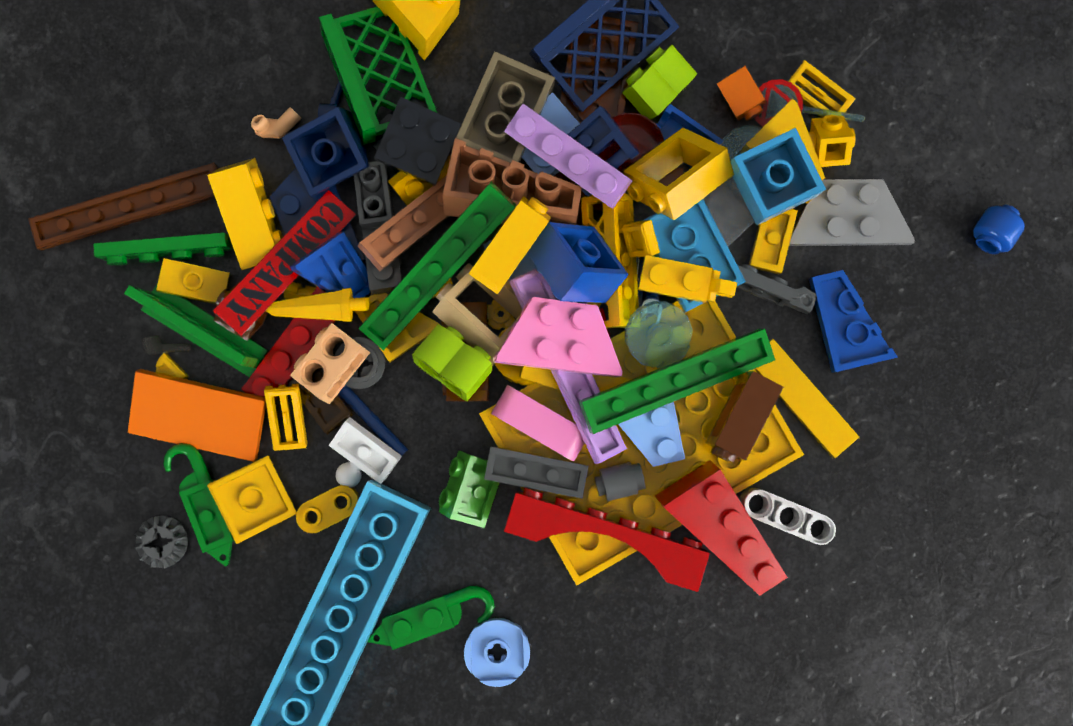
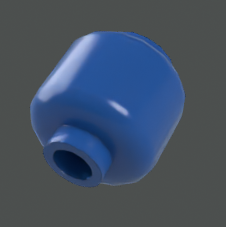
(998, 229)

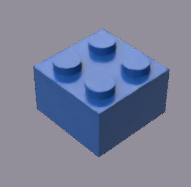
(577, 263)

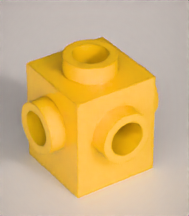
(832, 140)

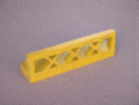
(625, 298)

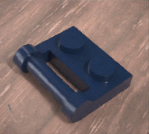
(601, 131)

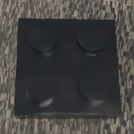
(417, 141)

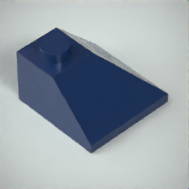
(327, 150)

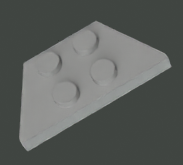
(852, 215)

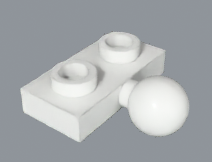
(364, 453)

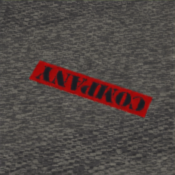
(273, 272)

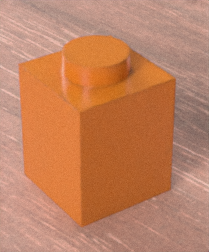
(742, 94)

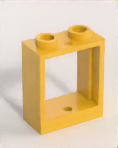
(709, 170)

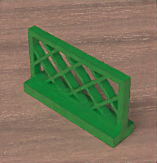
(349, 72)
(200, 328)

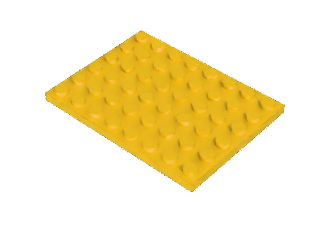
(590, 552)

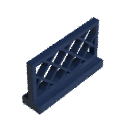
(579, 23)

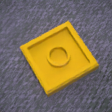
(251, 499)

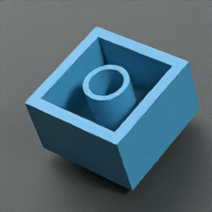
(776, 176)

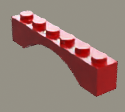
(675, 561)

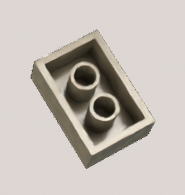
(497, 100)

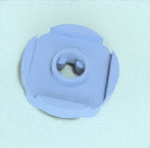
(484, 666)

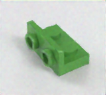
(467, 494)

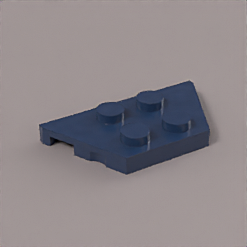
(293, 202)

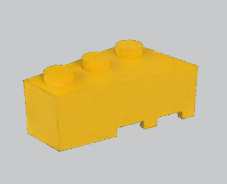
(421, 20)
(245, 211)

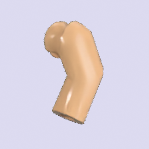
(275, 128)

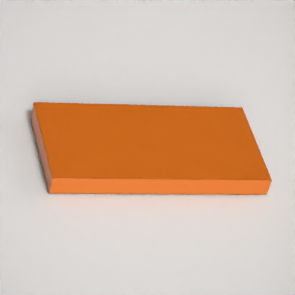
(196, 415)

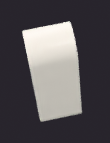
(801, 521)

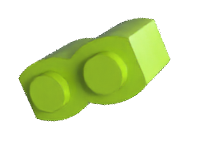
(659, 82)
(452, 361)

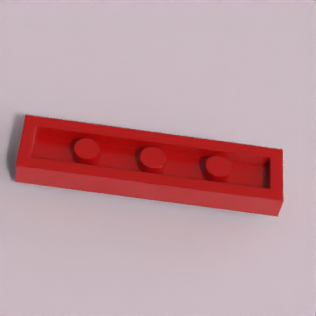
(280, 360)

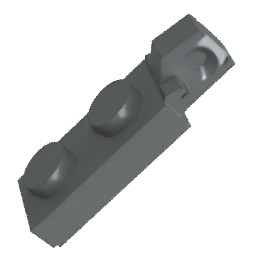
(776, 290)

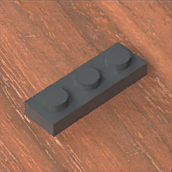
(536, 472)

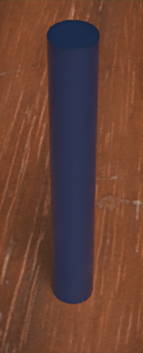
(372, 420)

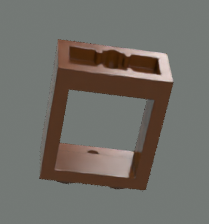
(743, 416)

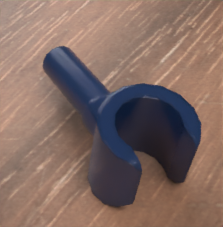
(324, 107)

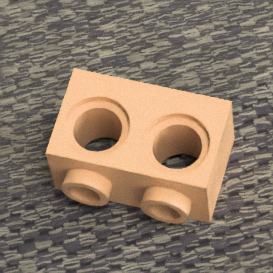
(336, 368)

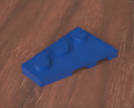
(845, 325)

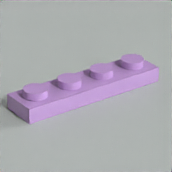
(568, 156)

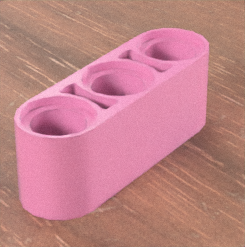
(539, 422)

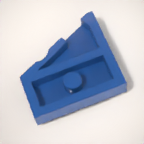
(334, 267)

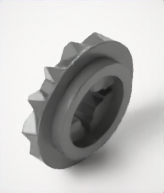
(371, 373)
(168, 528)

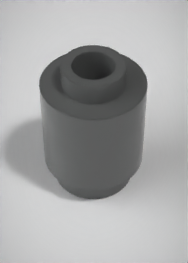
(620, 481)

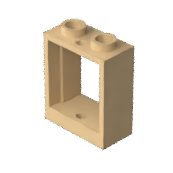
(461, 319)

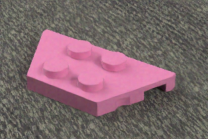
(560, 338)

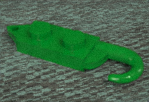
(200, 506)
(429, 617)

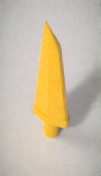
(326, 306)

